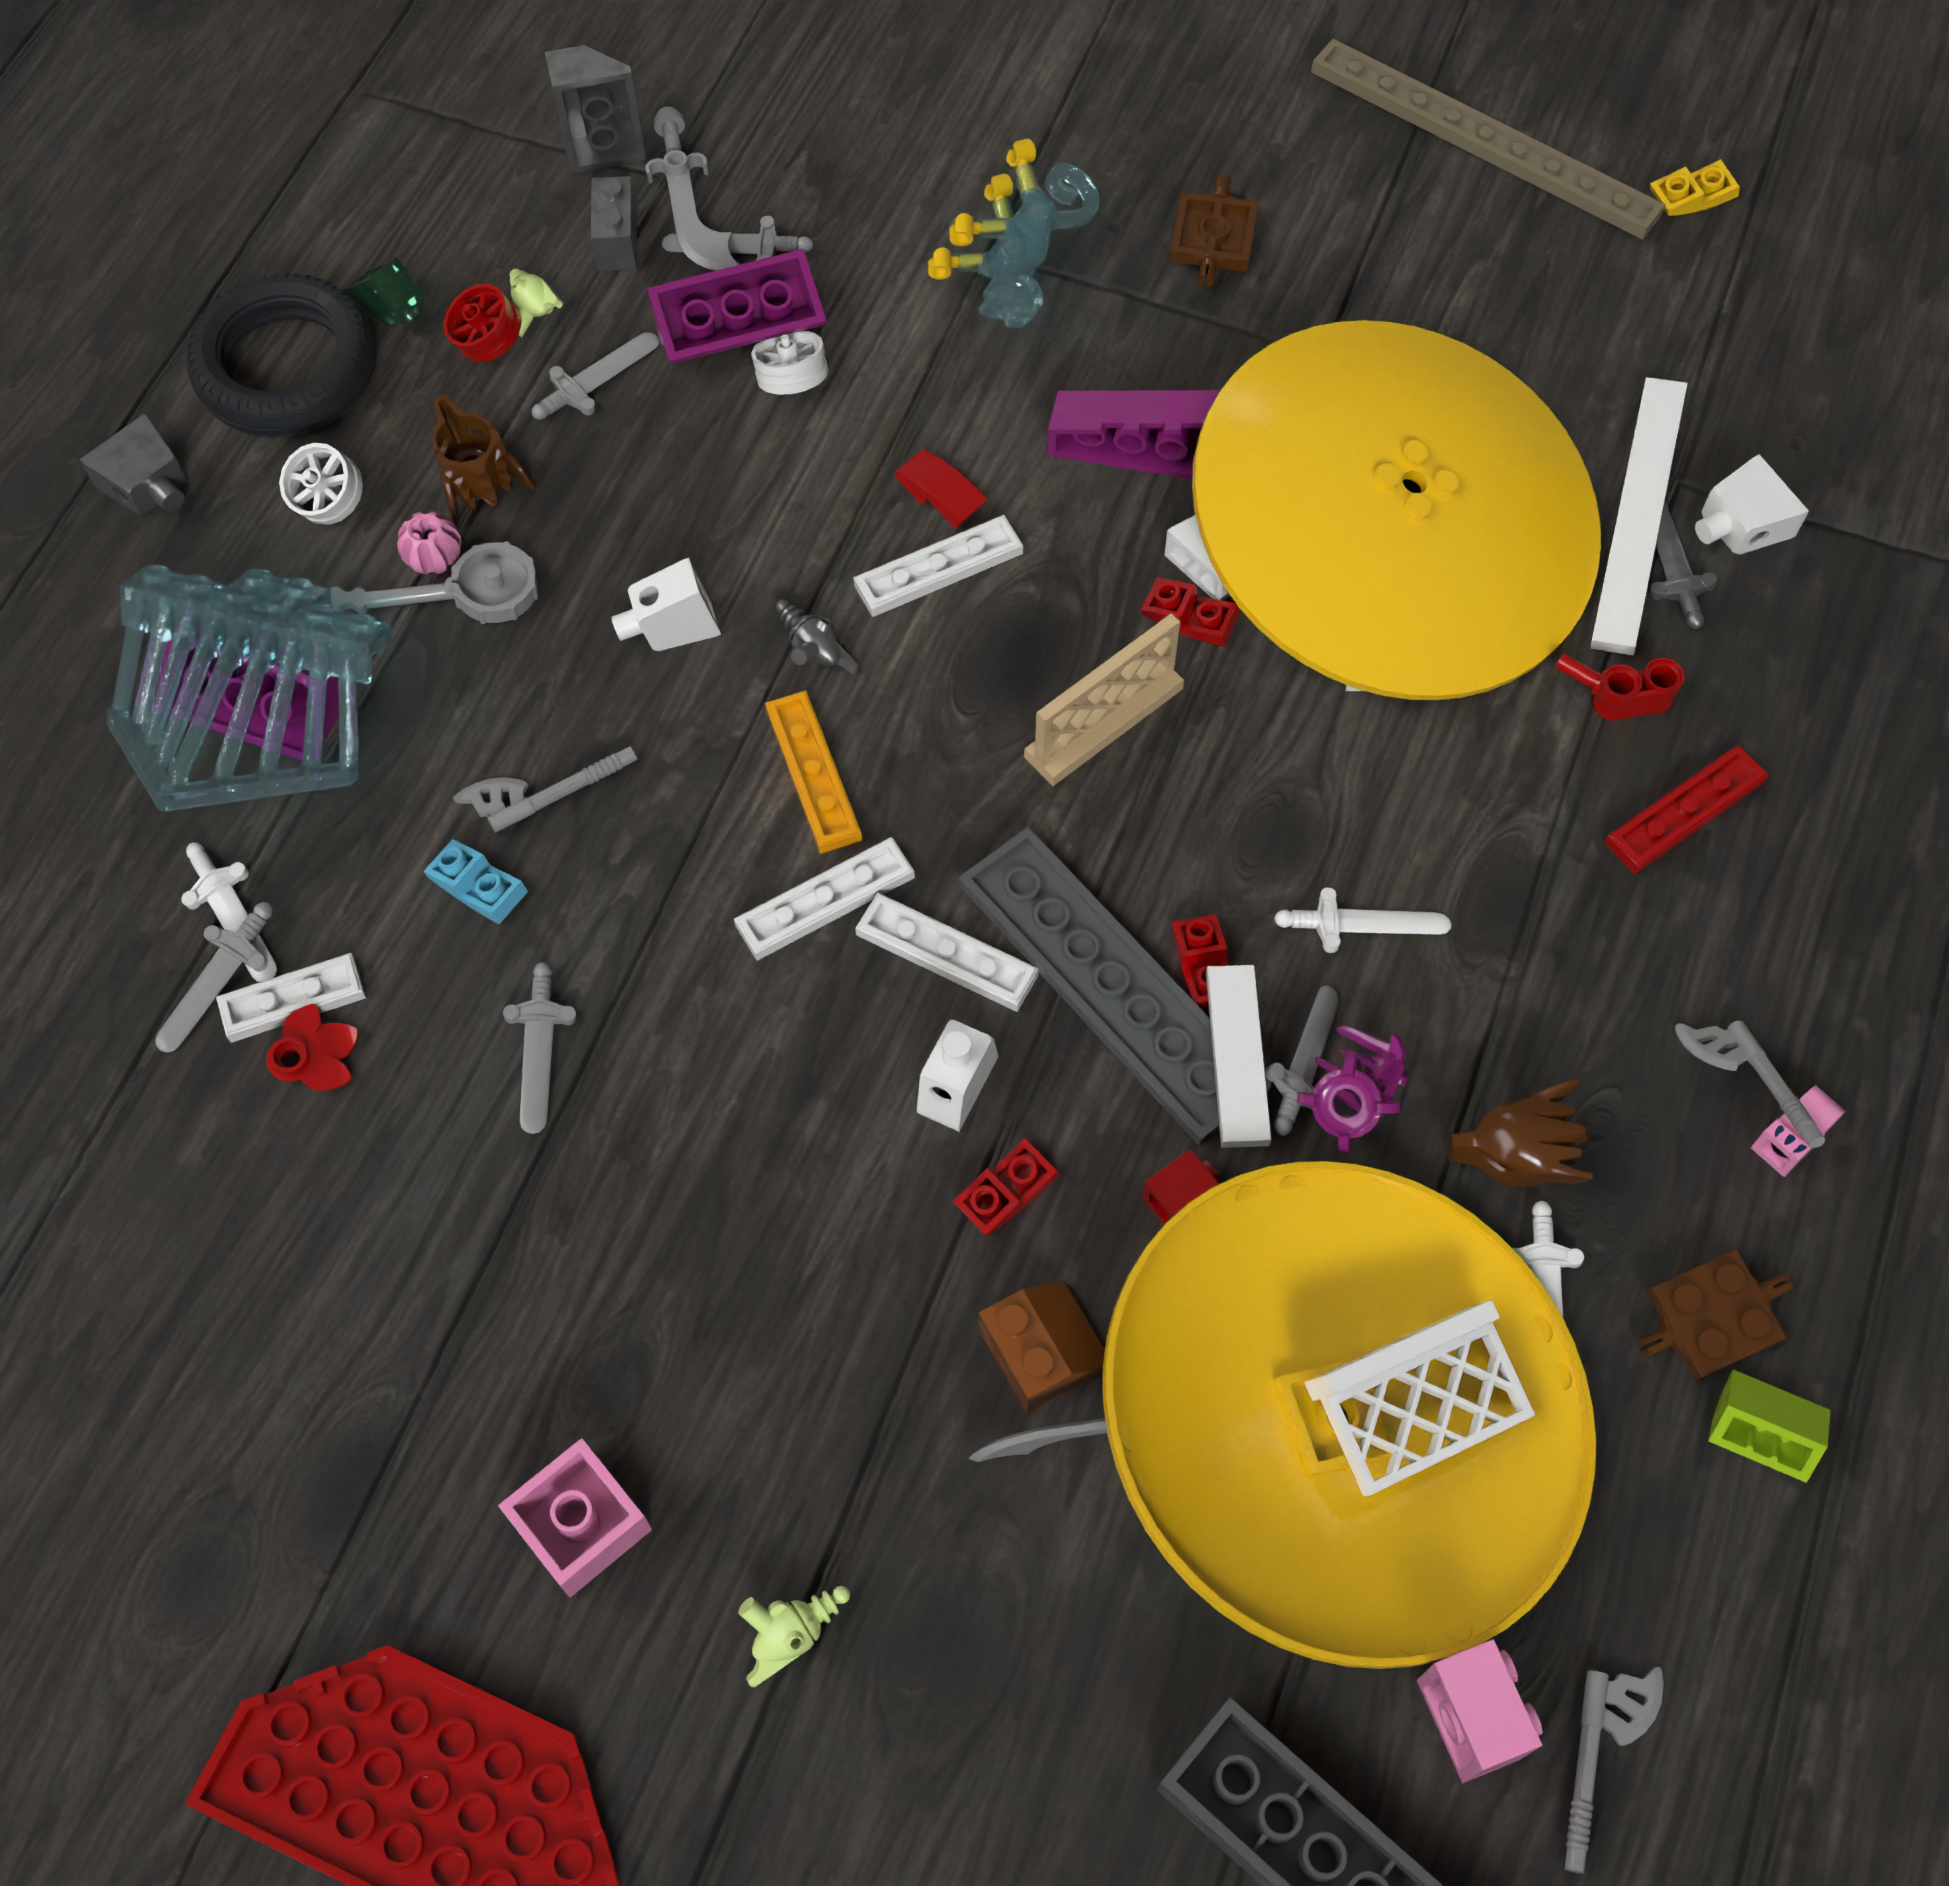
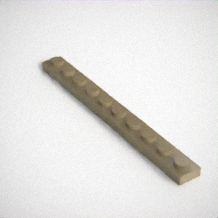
(1488, 139)

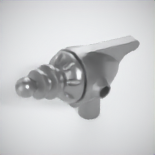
(813, 639)

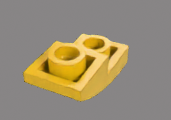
(1695, 191)

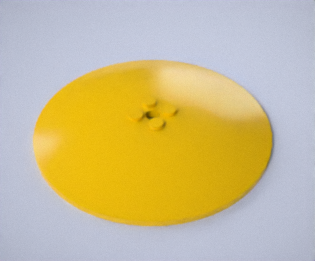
(1354, 569)
(1245, 1470)

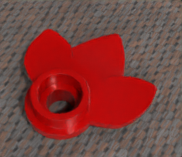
(320, 1050)

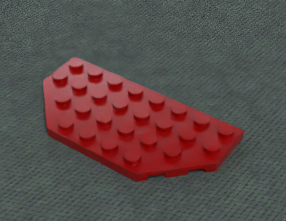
(407, 1782)

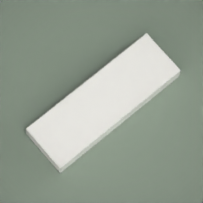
(272, 1001)

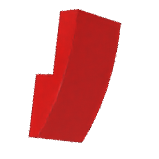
(946, 489)
(1199, 616)
(1199, 945)
(1007, 1188)

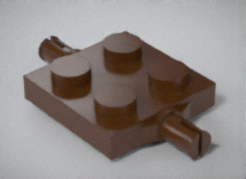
(1214, 231)
(1715, 1315)

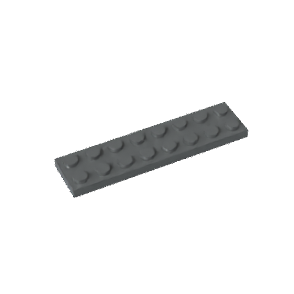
(1102, 976)

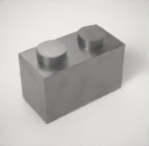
(614, 223)

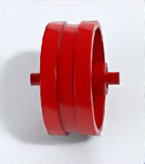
(473, 317)

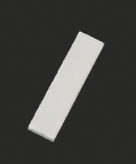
(938, 565)
(824, 898)
(947, 952)
(1238, 1056)

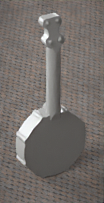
(486, 582)

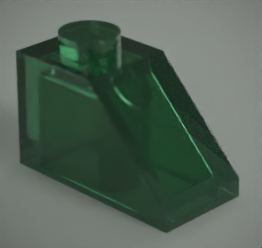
(388, 293)

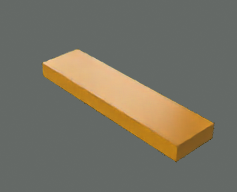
(813, 772)

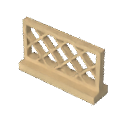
(1106, 702)

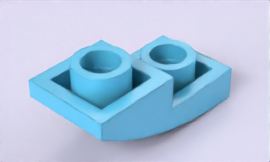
(475, 882)

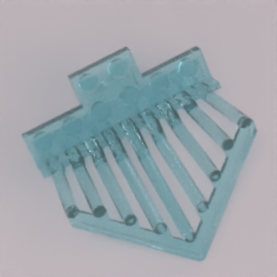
(253, 618)

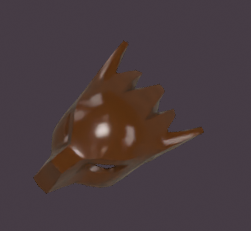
(469, 460)
(1526, 1138)

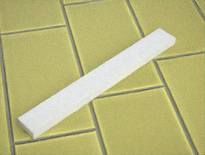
(1639, 517)

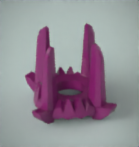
(1385, 1069)
(1331, 1119)

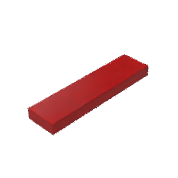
(1686, 809)

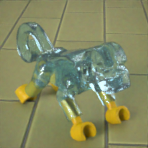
(1020, 237)

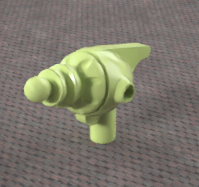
(532, 297)
(787, 1629)

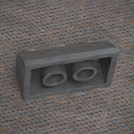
(595, 108)

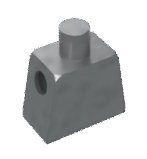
(137, 469)

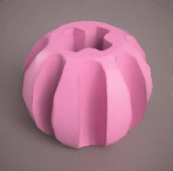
(429, 542)

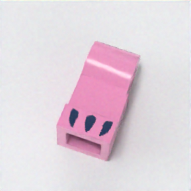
(1787, 1139)

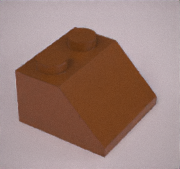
(1042, 1343)

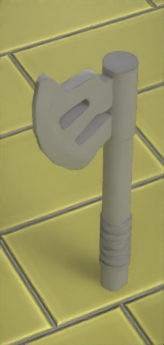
(521, 807)
(1749, 1050)
(1594, 1718)

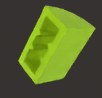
(1770, 1426)

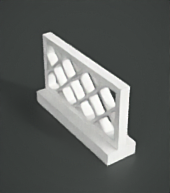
(1402, 1356)

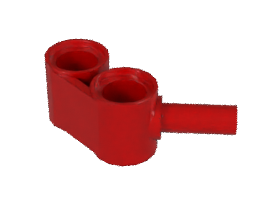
(1637, 689)

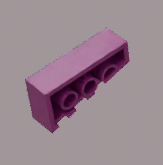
(1130, 428)

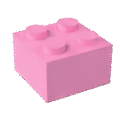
(575, 1517)
(1480, 1710)

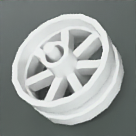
(790, 363)
(321, 483)

